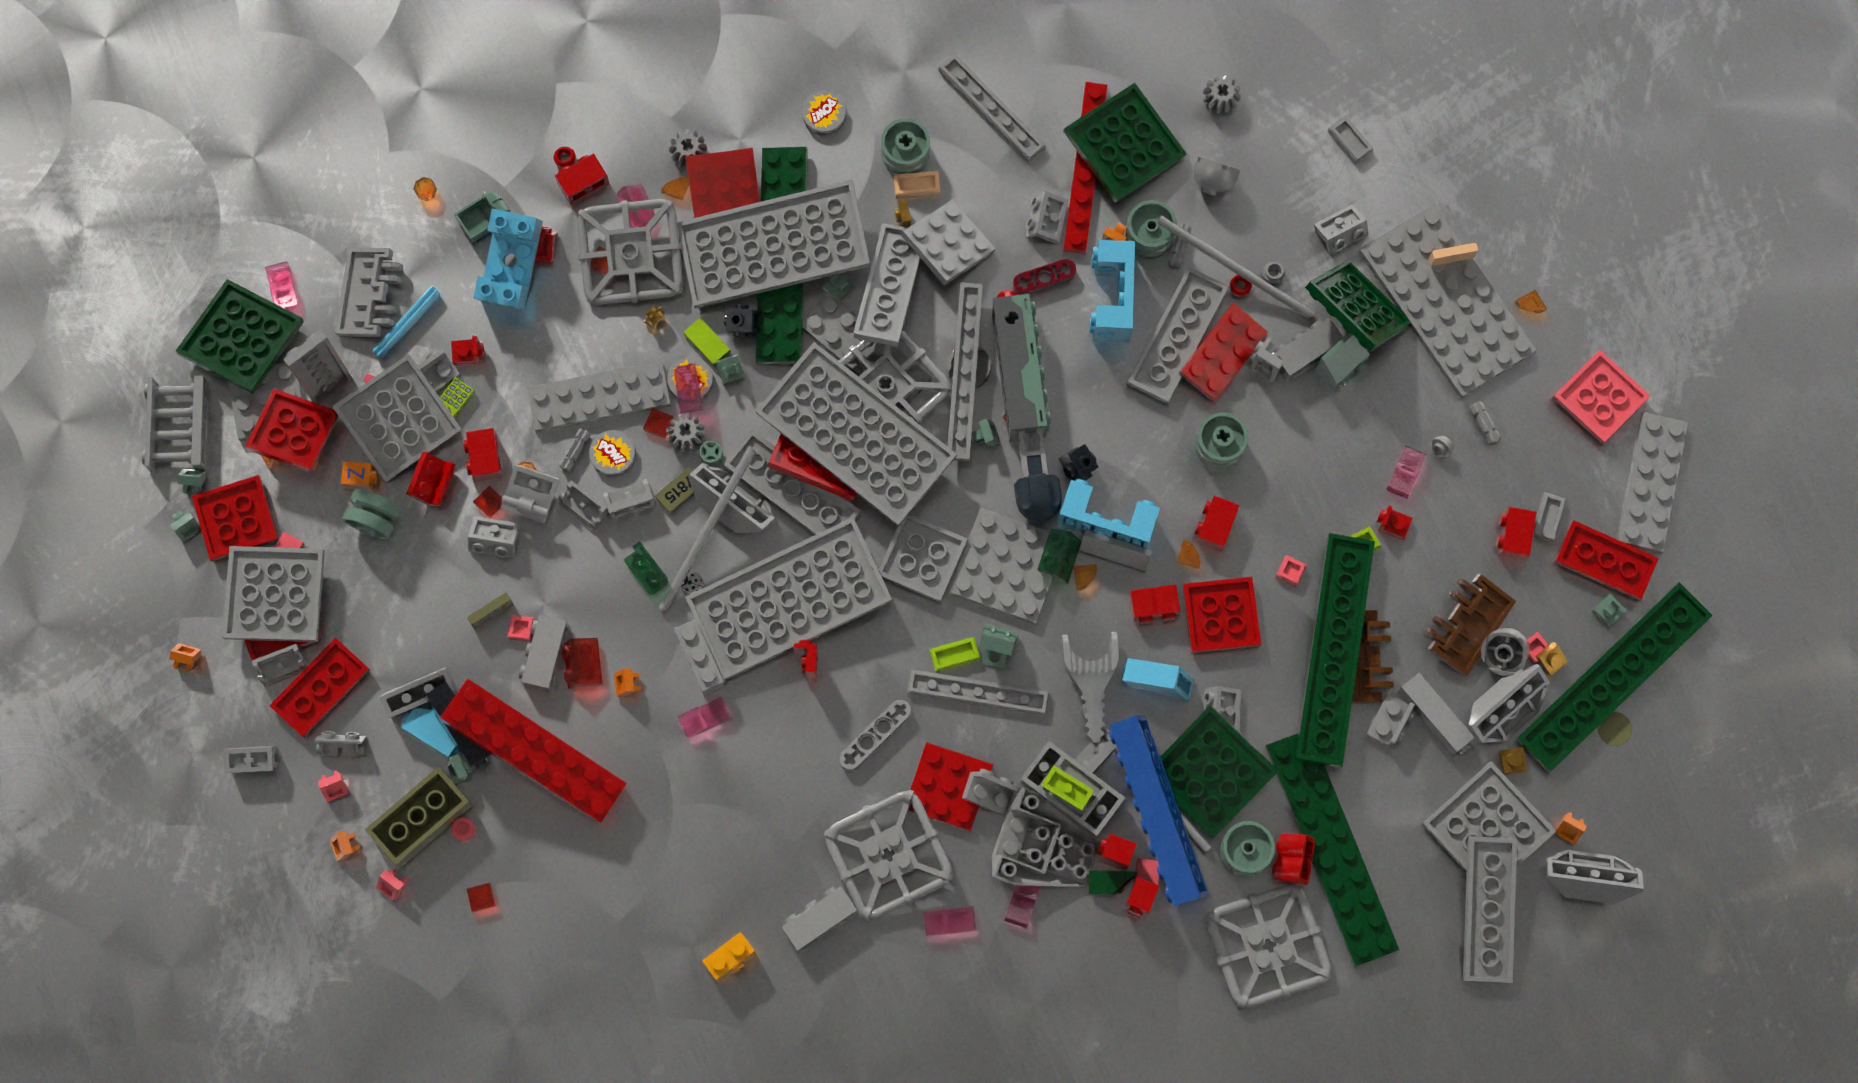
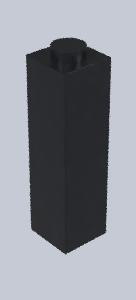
(470, 752)

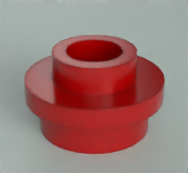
(564, 151)
(1240, 292)

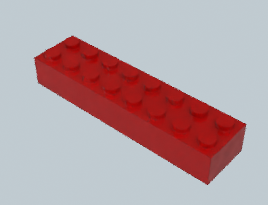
(532, 751)

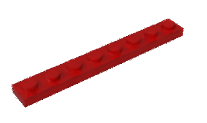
(1083, 182)

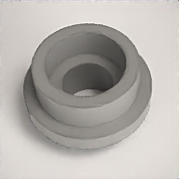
(1273, 266)
(1442, 446)

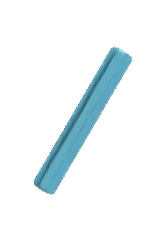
(406, 322)

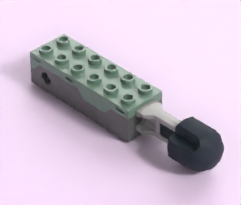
(1025, 401)

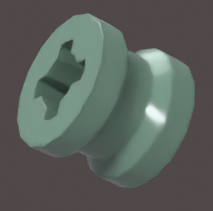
(708, 450)

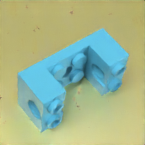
(516, 236)
(1114, 259)
(1074, 517)

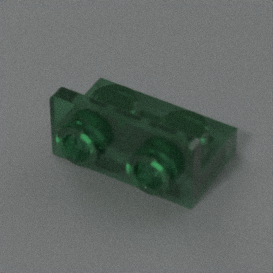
(1060, 555)
(646, 569)

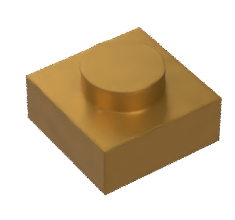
(902, 213)
(1551, 659)
(1513, 760)

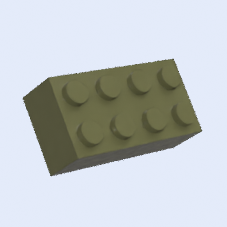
(418, 817)

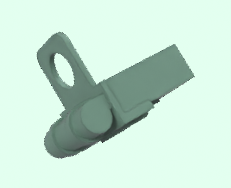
(476, 216)
(997, 640)

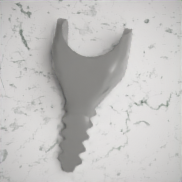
(1092, 681)

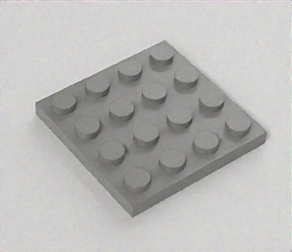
(397, 417)
(1002, 567)
(273, 594)
(1488, 808)

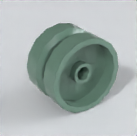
(905, 146)
(1142, 227)
(1210, 445)
(371, 514)
(1259, 843)

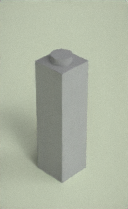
(1436, 715)

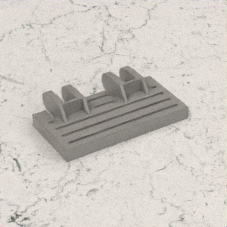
(364, 287)

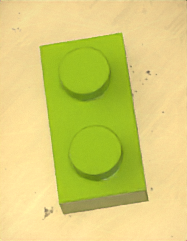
(1067, 788)

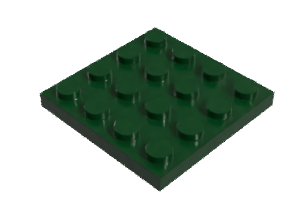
(1124, 142)
(1358, 305)
(239, 336)
(1215, 771)

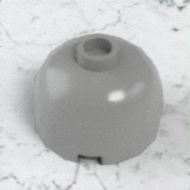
(1214, 176)
(1505, 651)

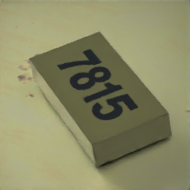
(676, 492)
(490, 610)

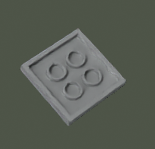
(948, 242)
(249, 406)
(922, 557)

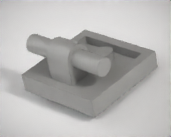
(530, 493)

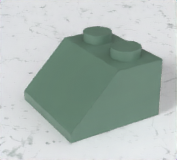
(1342, 362)

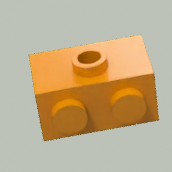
(729, 957)

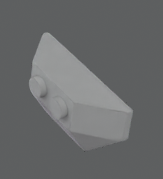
(746, 509)
(1509, 705)
(1593, 876)

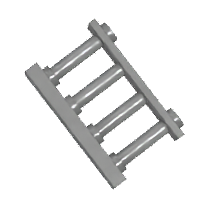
(196, 434)

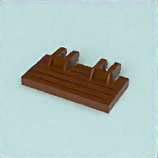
(1473, 623)
(1369, 662)

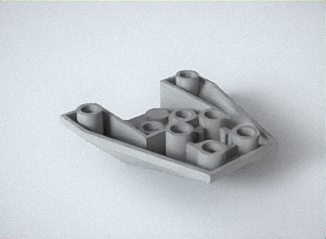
(1042, 845)

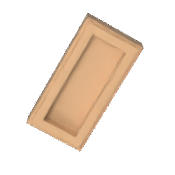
(916, 184)
(1453, 254)

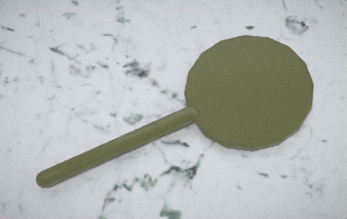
(1615, 729)

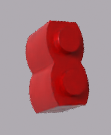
(1155, 603)
(1294, 859)

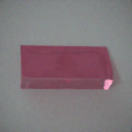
(635, 193)
(688, 388)

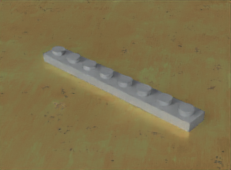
(965, 370)

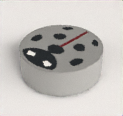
(692, 583)

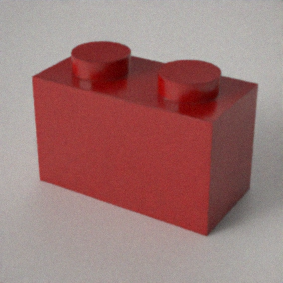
(581, 178)
(483, 455)
(1217, 523)
(1516, 533)
(1116, 852)
(1141, 898)

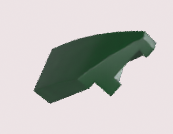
(1109, 882)

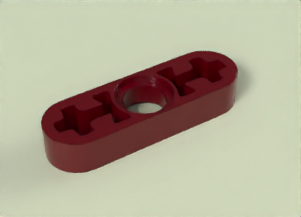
(1062, 277)

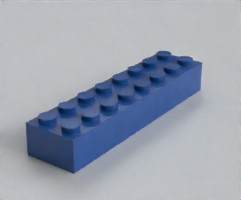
(1158, 810)

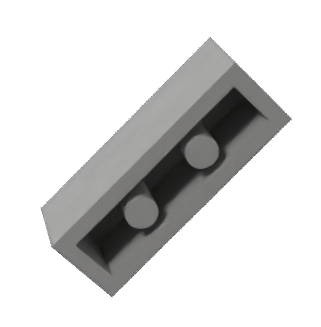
(1307, 348)
(543, 653)
(699, 657)
(412, 693)
(818, 918)

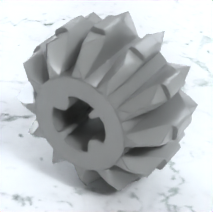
(1221, 102)
(685, 141)
(685, 424)

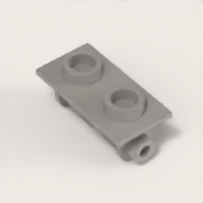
(331, 743)

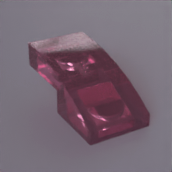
(281, 285)
(1406, 472)
(705, 717)
(1021, 905)
(949, 921)

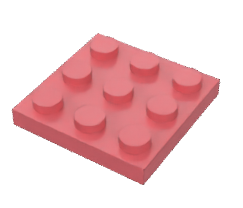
(1601, 397)

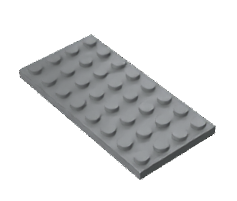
(773, 244)
(1448, 304)
(856, 434)
(788, 598)

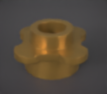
(654, 315)

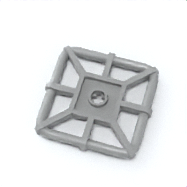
(617, 242)
(901, 383)
(903, 861)
(1261, 960)

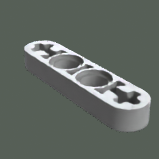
(877, 737)

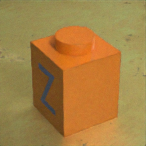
(358, 476)

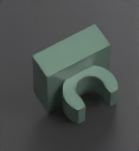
(838, 286)
(730, 369)
(987, 433)
(192, 477)
(185, 526)
(1609, 610)
(458, 769)

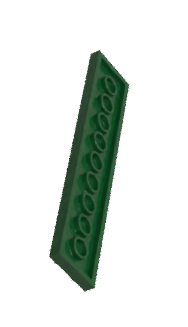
(781, 309)
(1335, 650)
(1614, 677)
(1335, 854)

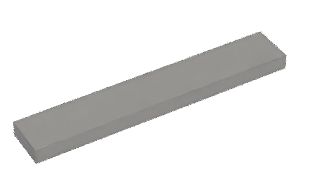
(991, 107)
(978, 692)

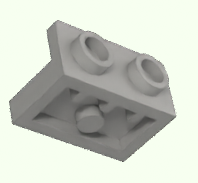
(1046, 217)
(1342, 228)
(1266, 363)
(439, 370)
(493, 537)
(1226, 702)
(1390, 720)
(1096, 754)
(989, 791)

